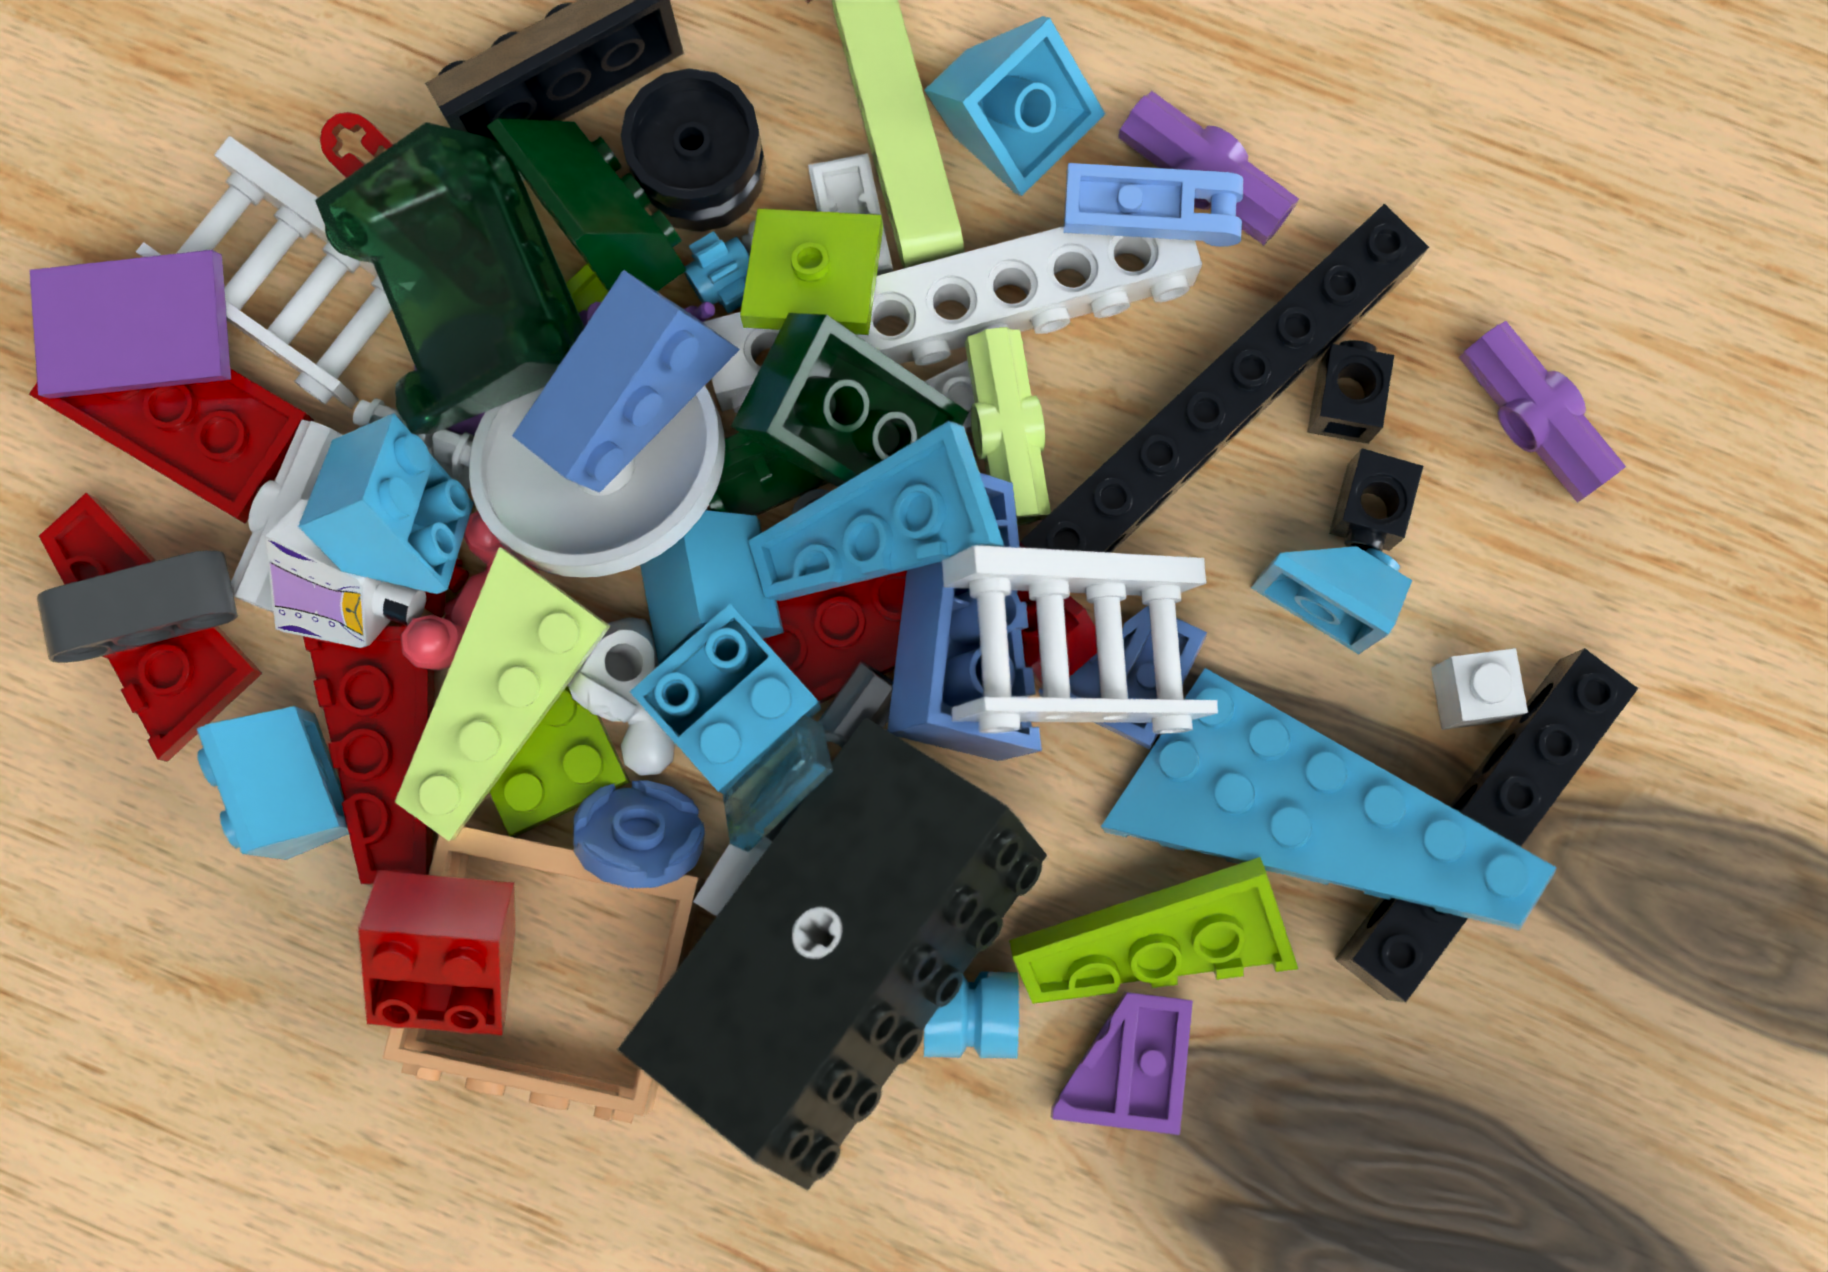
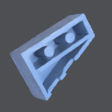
(621, 383)

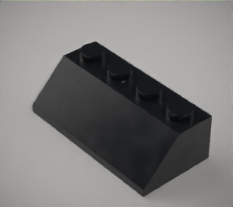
(558, 63)

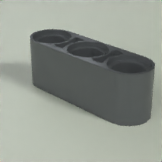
(136, 606)

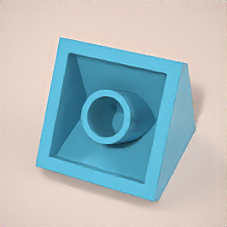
(702, 577)

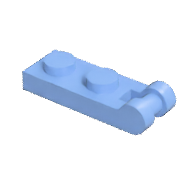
(1152, 203)

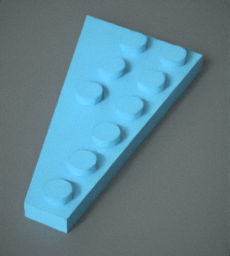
(1318, 813)

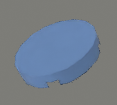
(638, 834)

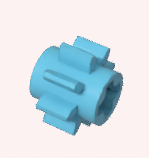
(718, 271)

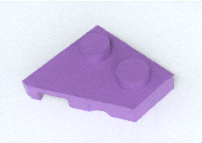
(1133, 1068)

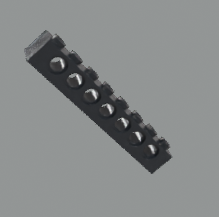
(1233, 389)

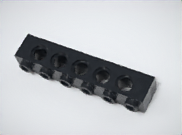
(1507, 796)

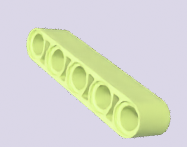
(899, 130)

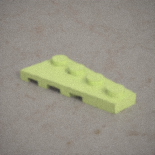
(502, 682)

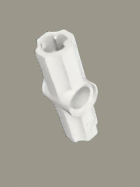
(273, 502)

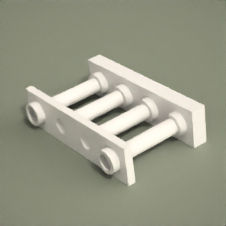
(297, 217)
(1106, 581)

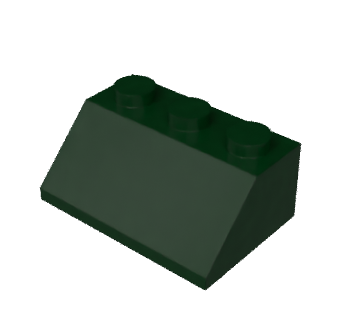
(590, 202)

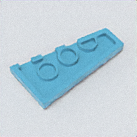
(883, 521)

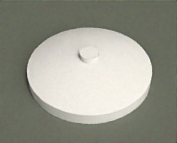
(587, 532)

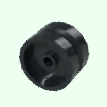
(694, 148)

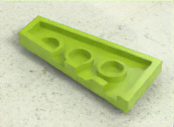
(1182, 930)

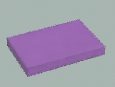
(130, 324)

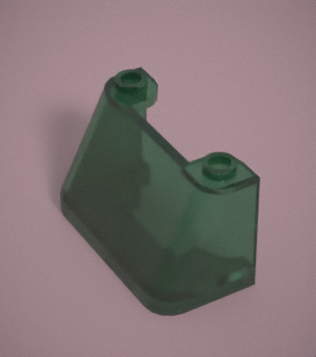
(460, 270)

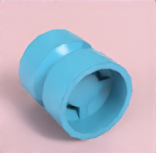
(979, 1017)

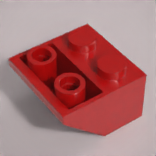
(437, 952)

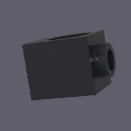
(1339, 415)
(1390, 480)

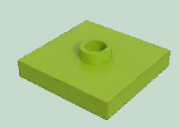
(812, 267)

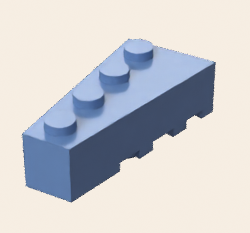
(941, 655)

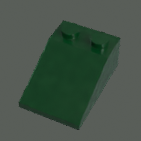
(837, 401)

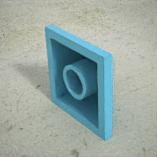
(1017, 102)
(1338, 591)

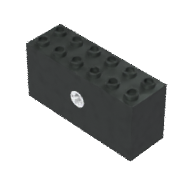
(836, 954)

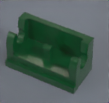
(757, 479)

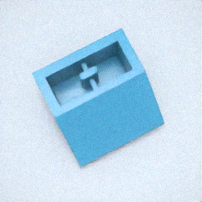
(388, 508)
(725, 698)
(274, 782)

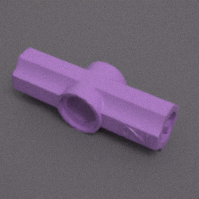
(1177, 142)
(1541, 411)

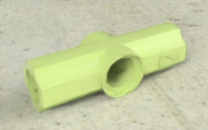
(1007, 419)

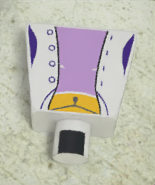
(323, 602)

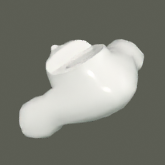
(604, 687)

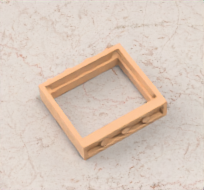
(547, 1085)

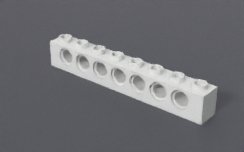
(972, 281)

